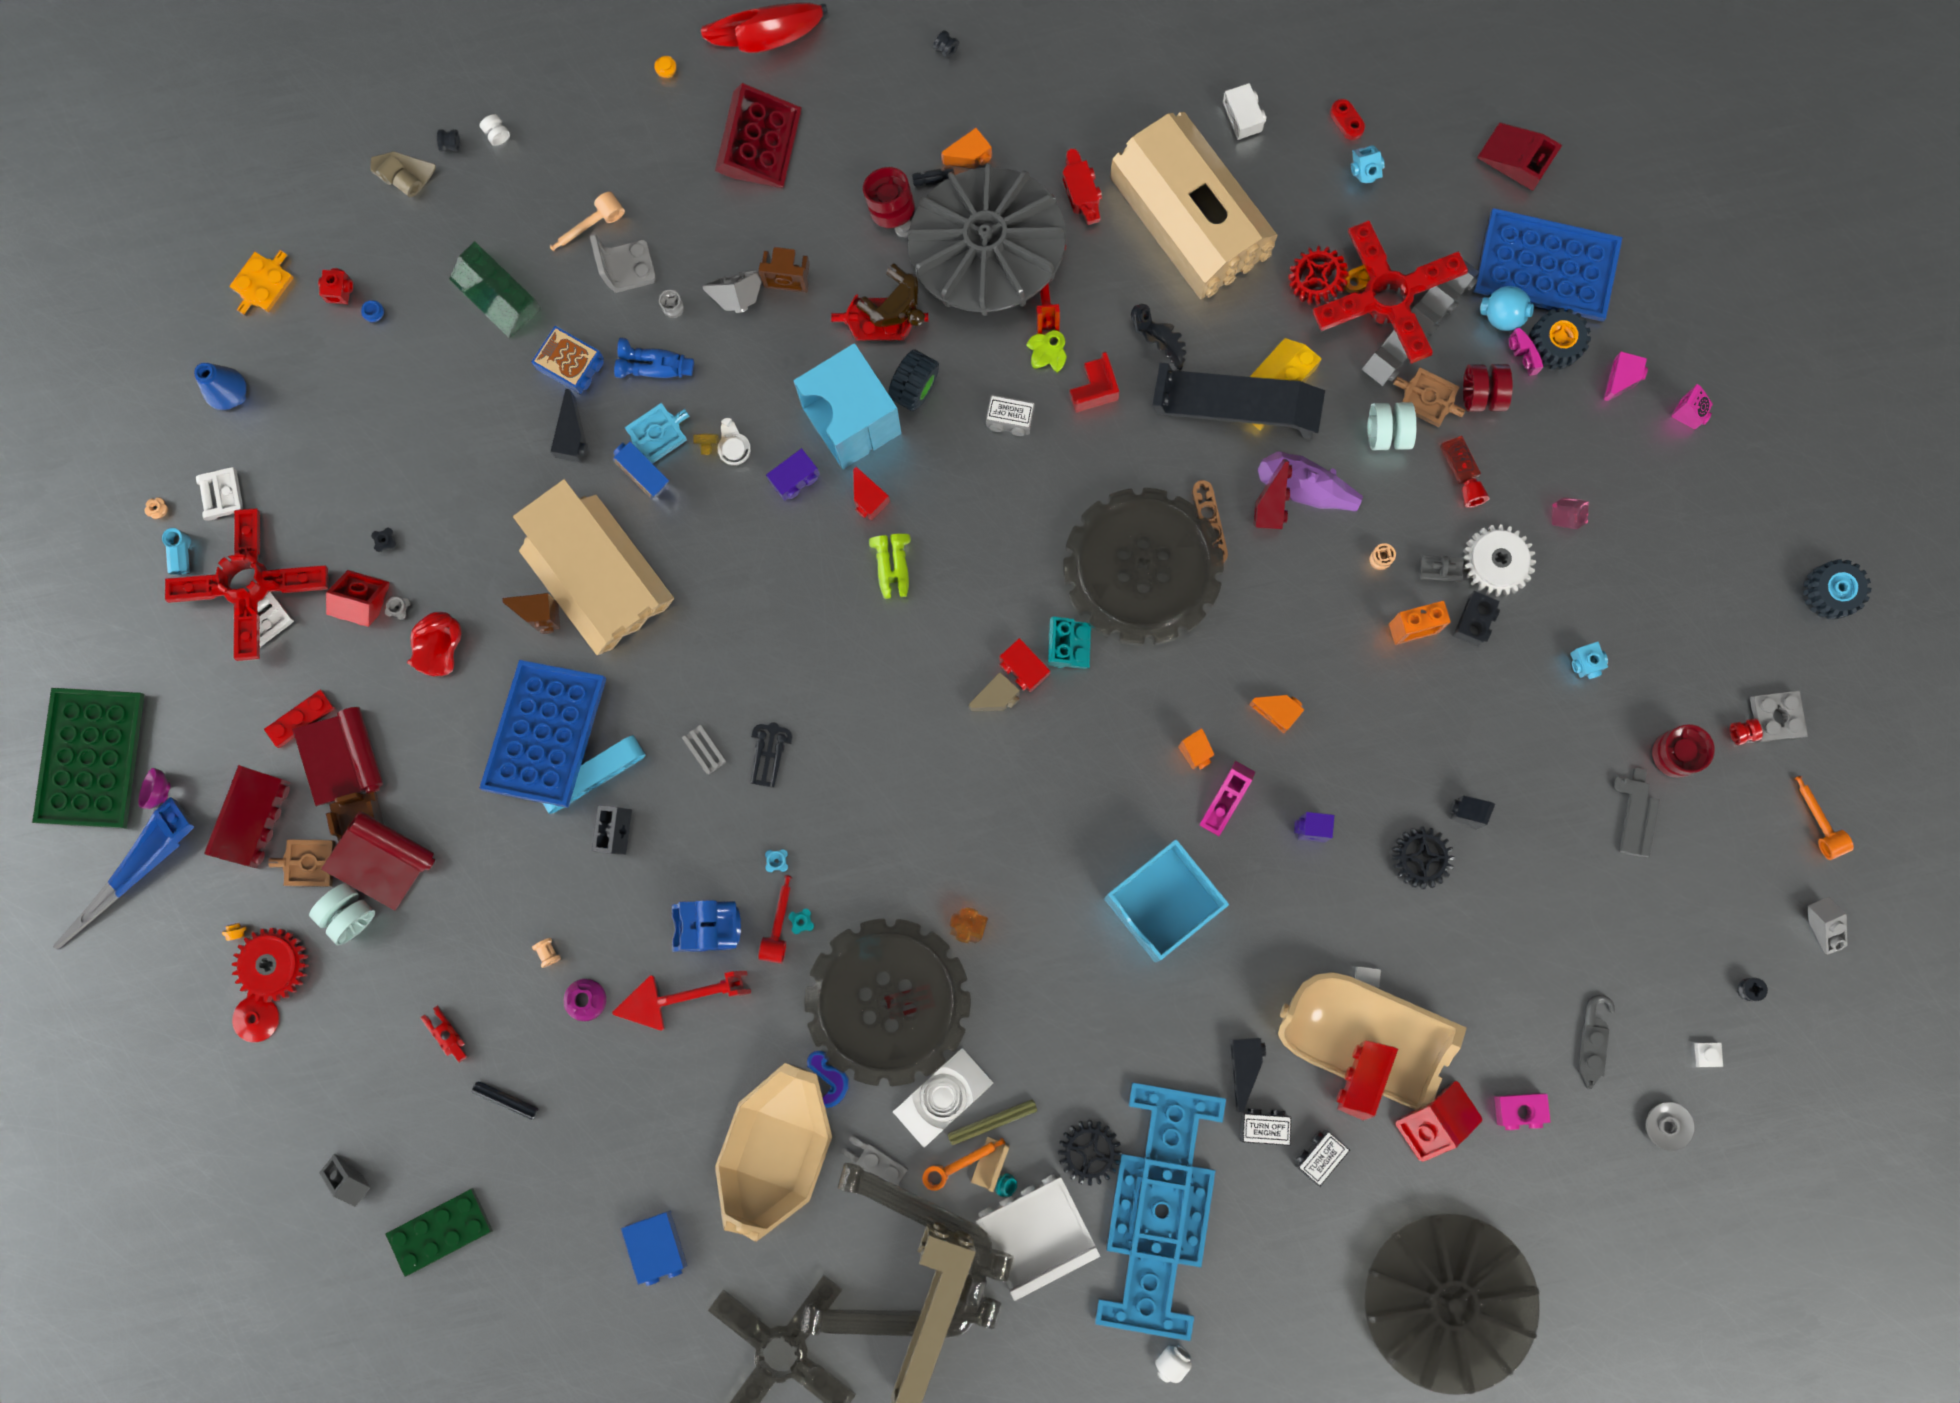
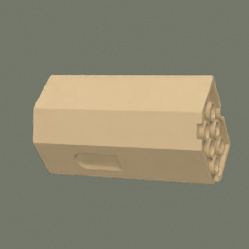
(1156, 180)

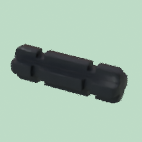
(931, 176)

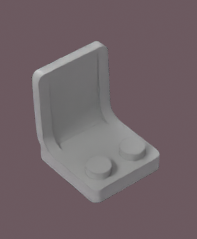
(624, 265)

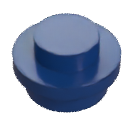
(372, 311)

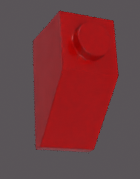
(868, 496)

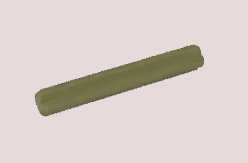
(992, 1122)

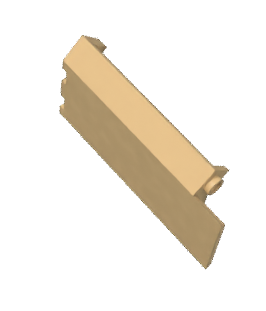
(590, 566)

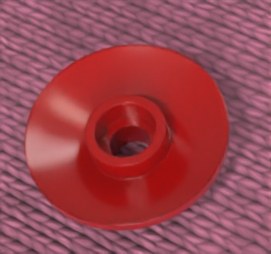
(266, 1019)

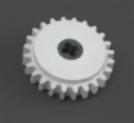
(1499, 545)

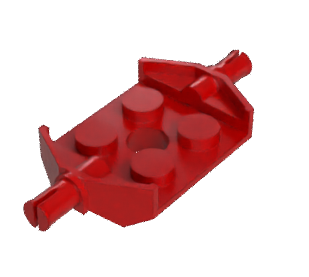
(863, 329)

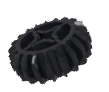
(1423, 847)
(1083, 1173)

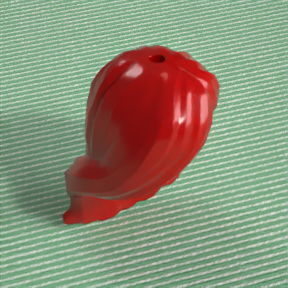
(434, 644)

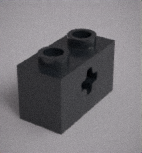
(611, 830)

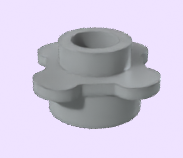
(391, 605)

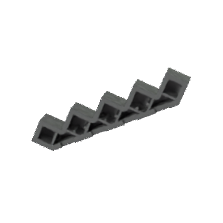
(1429, 311)

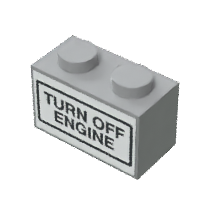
(1010, 415)

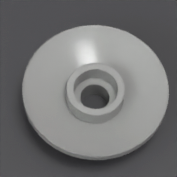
(1681, 1126)

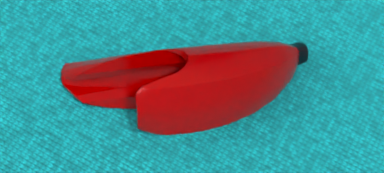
(764, 27)

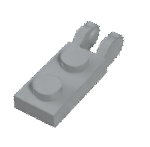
(876, 1162)

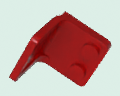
(1440, 1123)

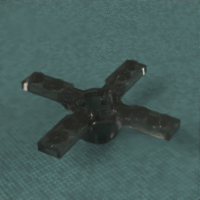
(758, 1335)

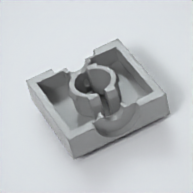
(1789, 706)

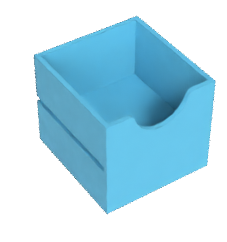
(848, 406)
(1166, 901)

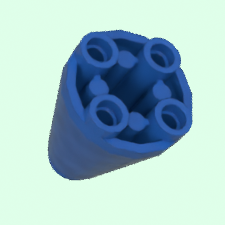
(220, 385)

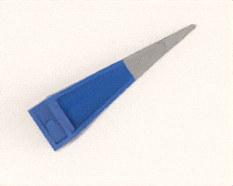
(156, 842)

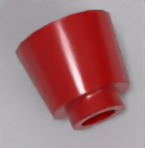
(1474, 493)

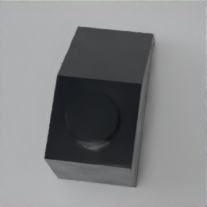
(1471, 811)

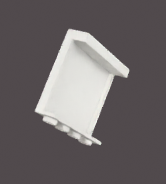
(1041, 1234)

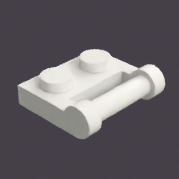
(226, 493)
(274, 619)

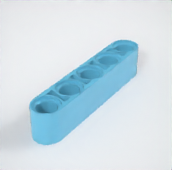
(604, 767)

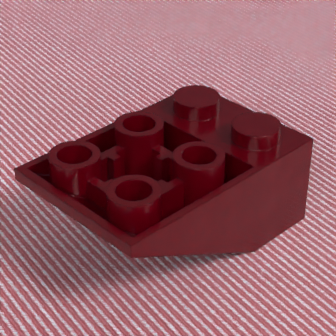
(1519, 153)

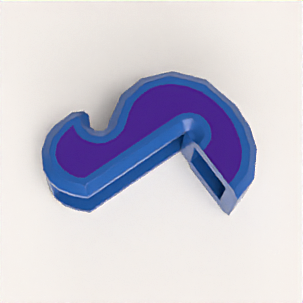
(836, 1079)

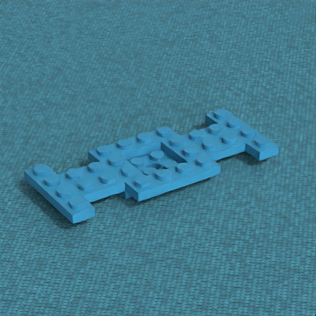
(1156, 1242)

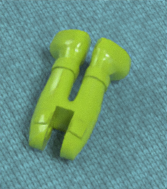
(900, 571)

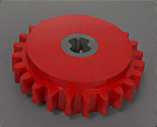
(254, 960)

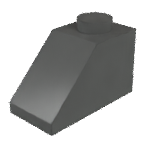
(344, 1181)

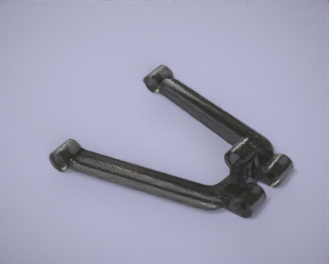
(972, 1305)

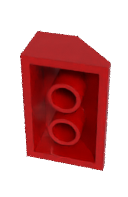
(1366, 1079)

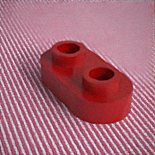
(1346, 118)

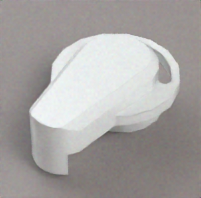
(732, 443)

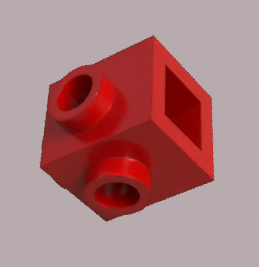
(335, 286)

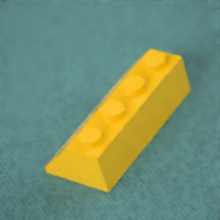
(1288, 362)

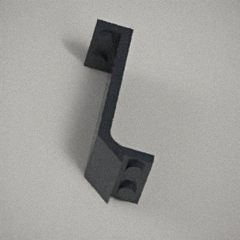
(1239, 399)

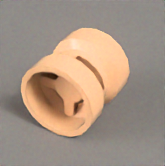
(1378, 557)

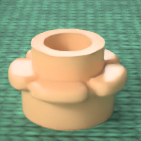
(161, 509)

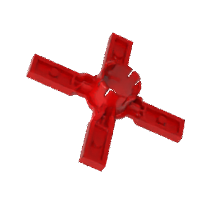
(1380, 276)
(246, 603)

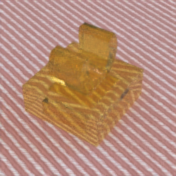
(706, 442)

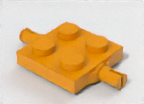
(261, 282)

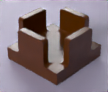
(783, 272)
(347, 807)

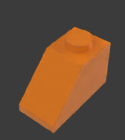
(968, 151)
(1278, 710)
(1197, 750)

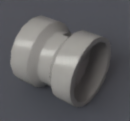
(668, 299)

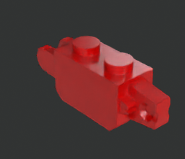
(1080, 187)

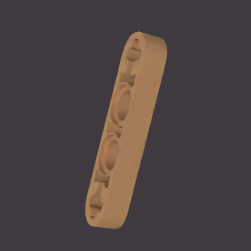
(1215, 519)

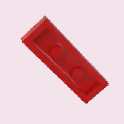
(305, 713)

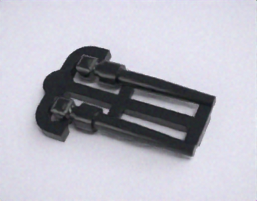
(773, 728)

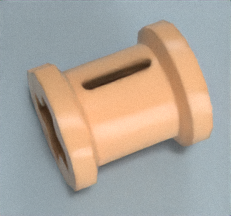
(546, 952)

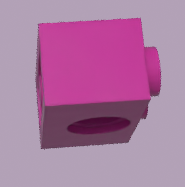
(1508, 1105)

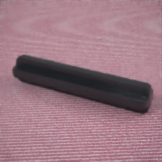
(505, 1100)

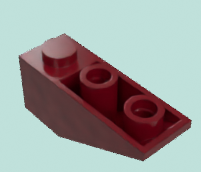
(1270, 504)

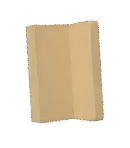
(990, 1166)

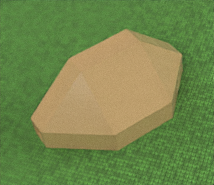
(772, 1152)

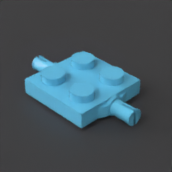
(657, 432)

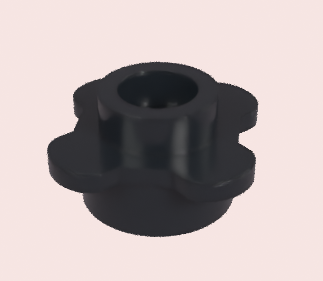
(389, 542)

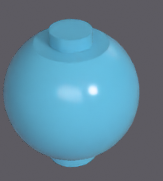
(1507, 308)

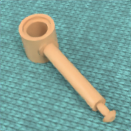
(607, 208)

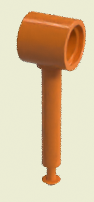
(1834, 843)
(957, 1165)

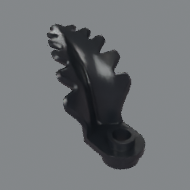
(1160, 334)

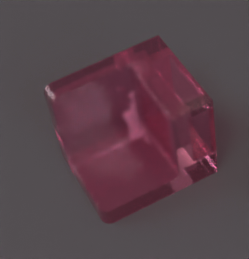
(1570, 513)

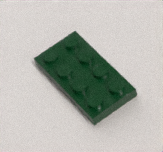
(438, 1232)

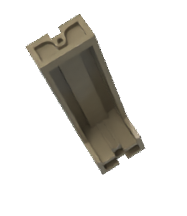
(951, 1258)

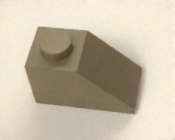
(996, 695)

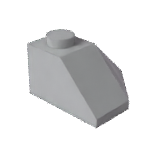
(735, 291)

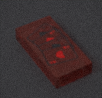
(1460, 459)

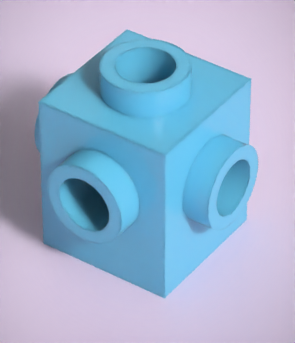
(1367, 164)
(1589, 660)

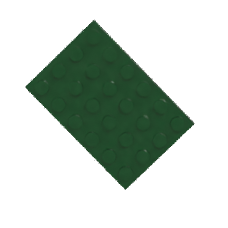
(88, 758)

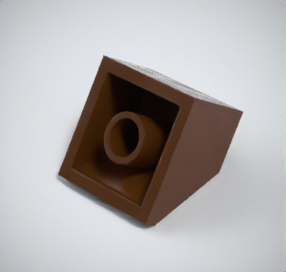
(537, 610)

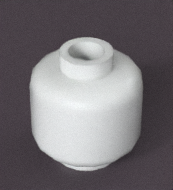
(1173, 1364)

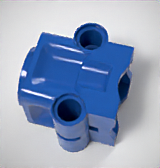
(705, 926)

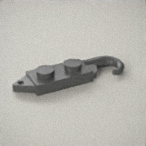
(1594, 1042)

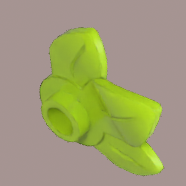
(1045, 353)

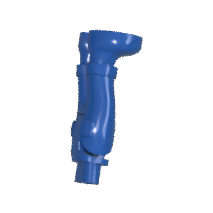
(664, 362)

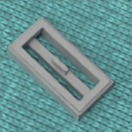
(693, 734)

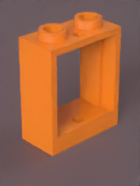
(1413, 625)

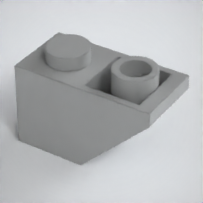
(1828, 925)

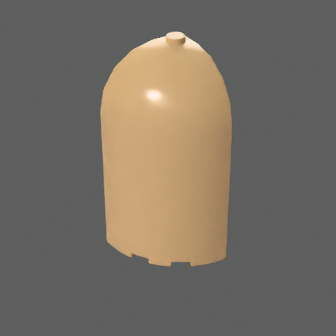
(1339, 1012)

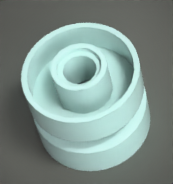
(1392, 426)
(342, 913)

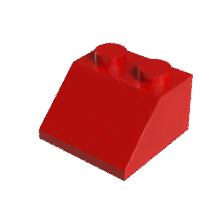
(356, 598)

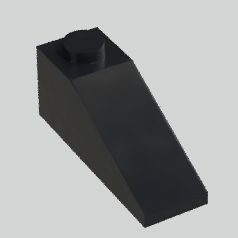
(569, 437)
(1246, 1063)

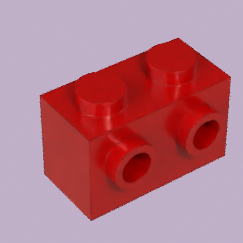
(1024, 666)

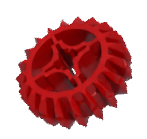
(1331, 263)

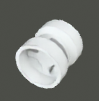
(493, 127)

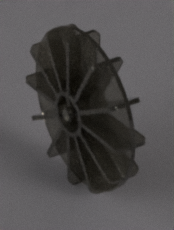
(1452, 1304)

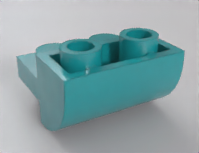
(1069, 643)

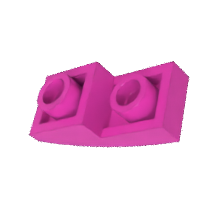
(1522, 345)

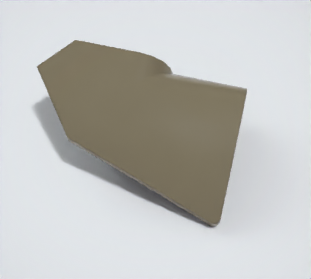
(402, 171)

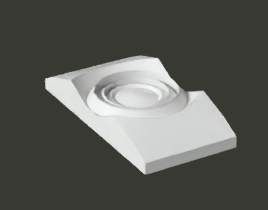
(943, 1097)

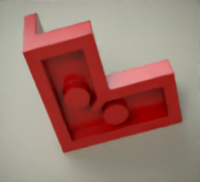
(1101, 386)

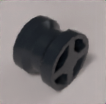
(946, 44)
(448, 140)
(1746, 989)

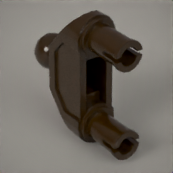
(899, 305)

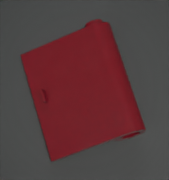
(338, 756)
(377, 860)

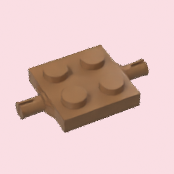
(1431, 396)
(304, 862)

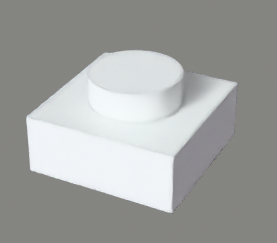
(1708, 1055)

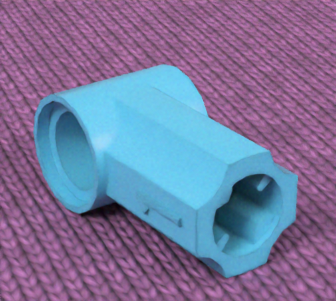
(177, 553)

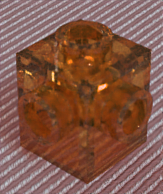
(968, 925)

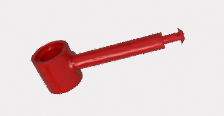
(773, 948)

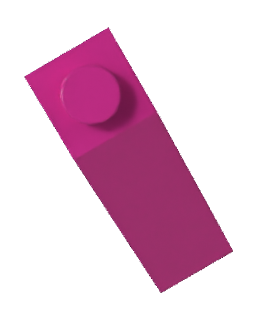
(1227, 798)

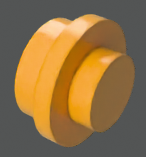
(665, 66)
(234, 931)

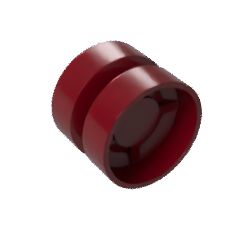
(889, 197)
(1683, 751)

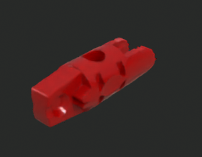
(453, 1043)

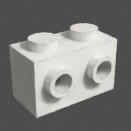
(1244, 111)

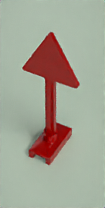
(1047, 314)
(645, 1005)

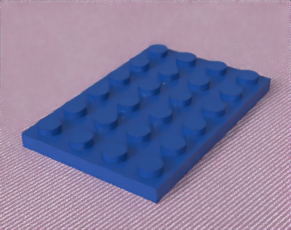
(1549, 262)
(543, 733)

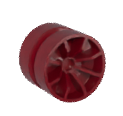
(1487, 387)

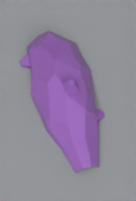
(1312, 483)

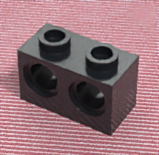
(1472, 616)

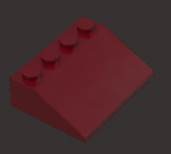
(758, 137)
(247, 817)

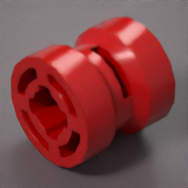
(1746, 731)

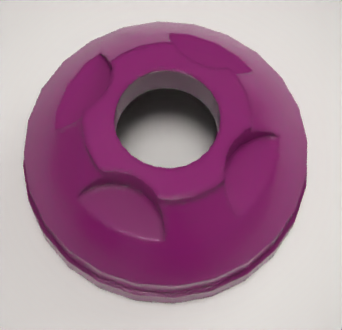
(153, 789)
(596, 1002)

